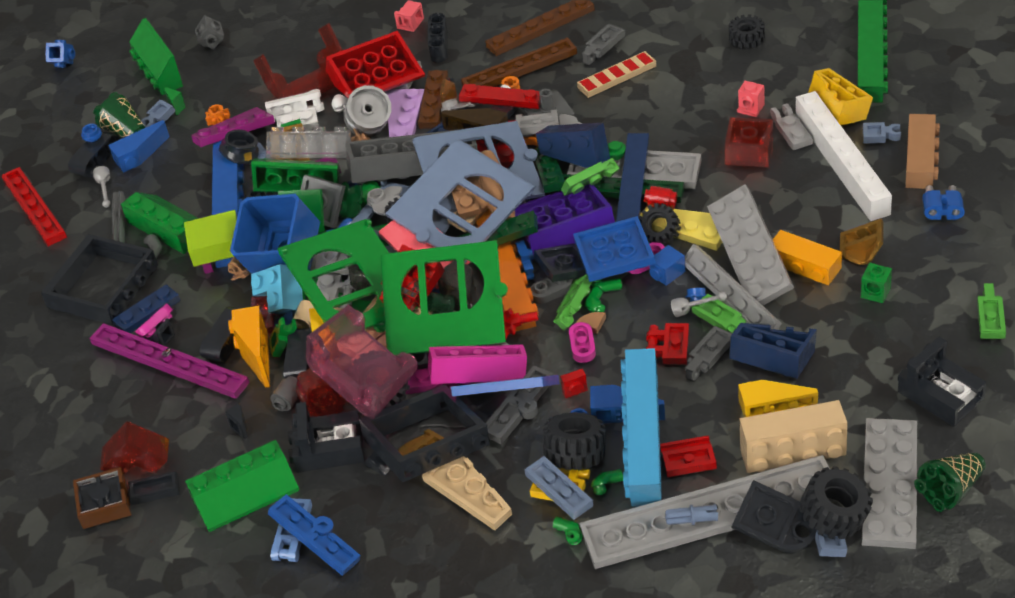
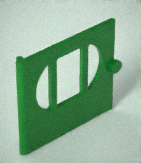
(364, 249)
(468, 327)

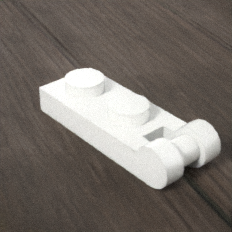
(295, 104)

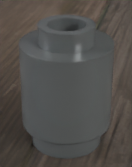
(285, 394)

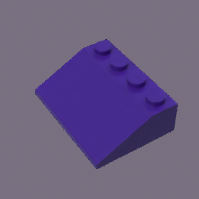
(564, 215)

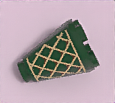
(117, 116)
(949, 479)

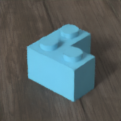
(280, 288)

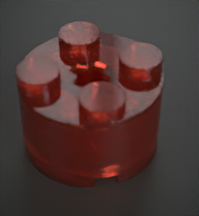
(318, 394)

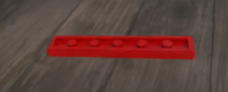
(34, 206)

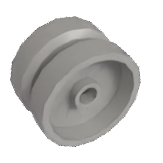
(367, 110)

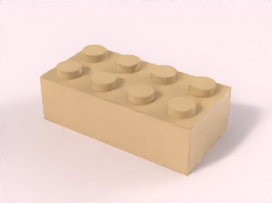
(793, 436)

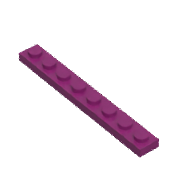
(176, 363)

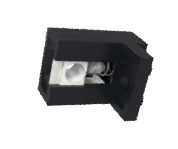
(941, 384)
(325, 440)

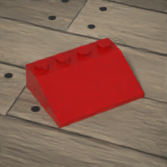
(377, 63)

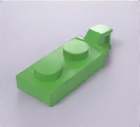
(589, 176)
(572, 302)
(719, 314)
(991, 314)

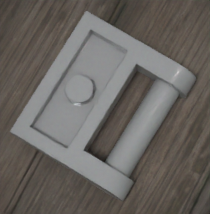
(534, 123)

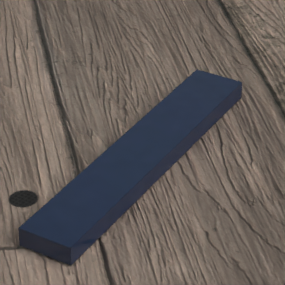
(633, 176)

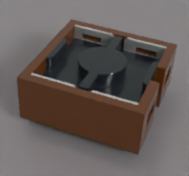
(101, 498)

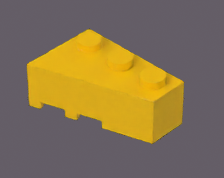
(841, 96)

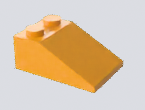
(252, 340)

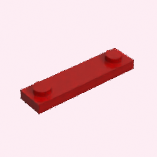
(500, 96)

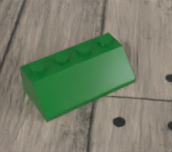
(154, 58)
(286, 174)
(159, 218)
(242, 485)

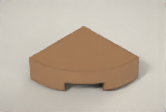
(594, 319)

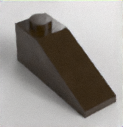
(472, 118)

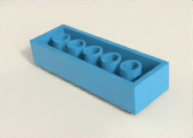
(641, 427)

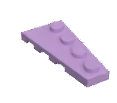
(405, 111)

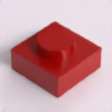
(573, 383)

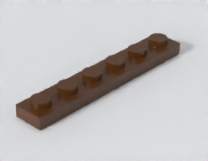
(538, 26)
(523, 64)

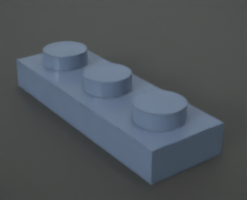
(559, 487)

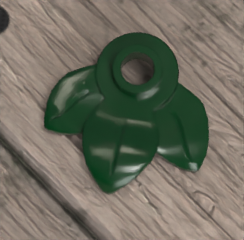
(350, 204)

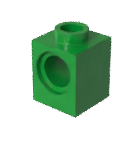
(876, 282)

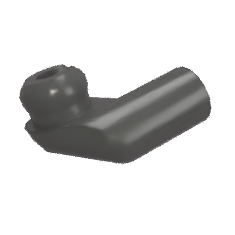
(154, 244)

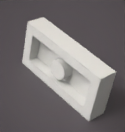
(308, 119)

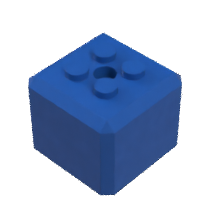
(266, 225)

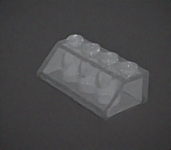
(307, 143)

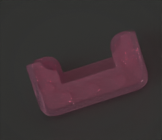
(357, 362)

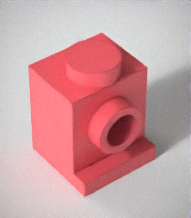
(409, 16)
(751, 98)

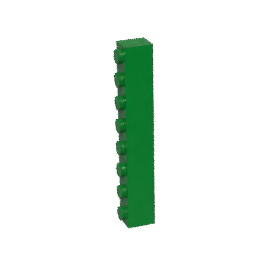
(872, 48)

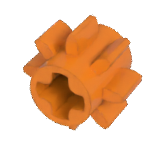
(216, 114)

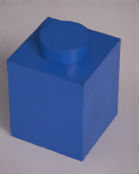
(668, 265)

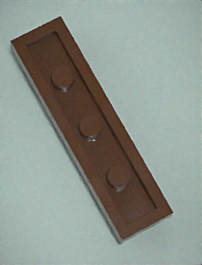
(431, 104)

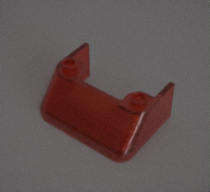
(315, 80)

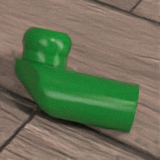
(607, 286)
(593, 303)
(606, 478)
(571, 529)

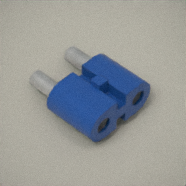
(945, 204)

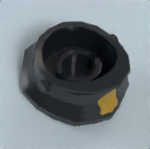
(239, 146)

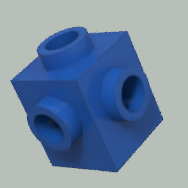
(59, 53)

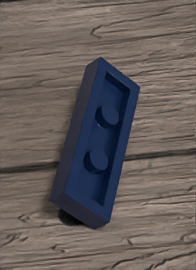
(140, 312)

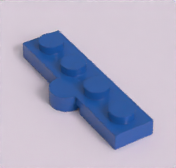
(315, 534)

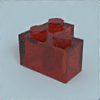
(135, 447)

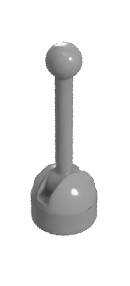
(102, 176)
(682, 306)

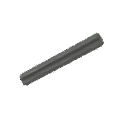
(118, 217)

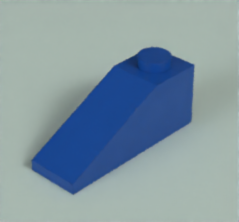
(139, 146)
(607, 403)

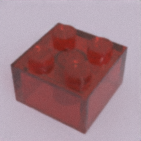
(749, 142)

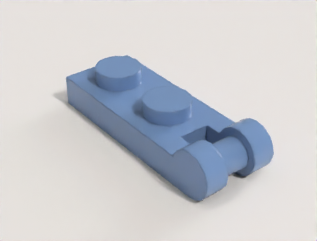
(284, 537)

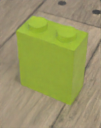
(210, 237)

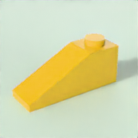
(770, 396)

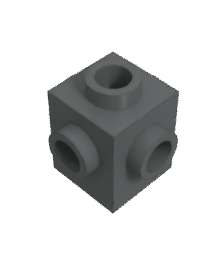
(209, 32)

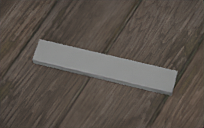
(718, 280)

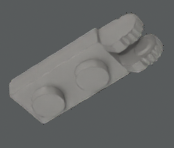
(791, 128)

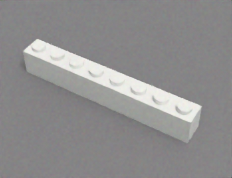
(844, 156)

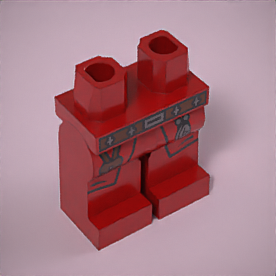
(410, 285)

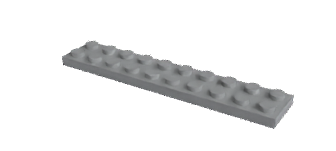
(645, 529)

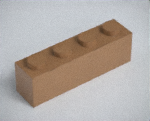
(920, 151)

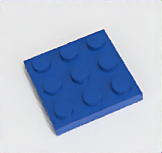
(614, 249)

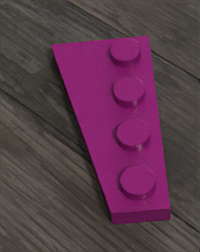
(245, 121)

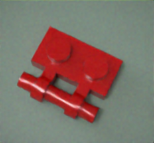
(675, 342)

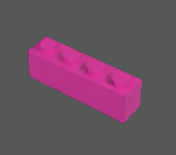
(476, 363)

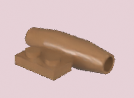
(469, 204)

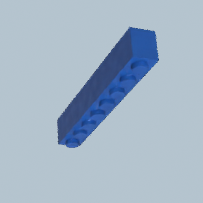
(226, 188)

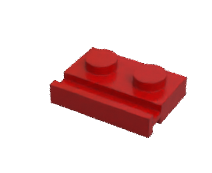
(688, 456)

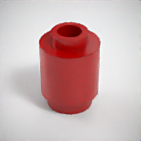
(660, 195)

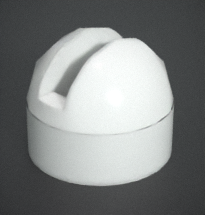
(339, 103)

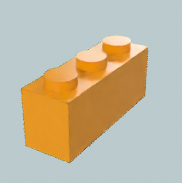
(808, 257)

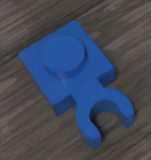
(526, 257)

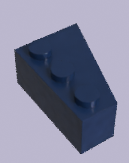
(575, 143)
(773, 349)

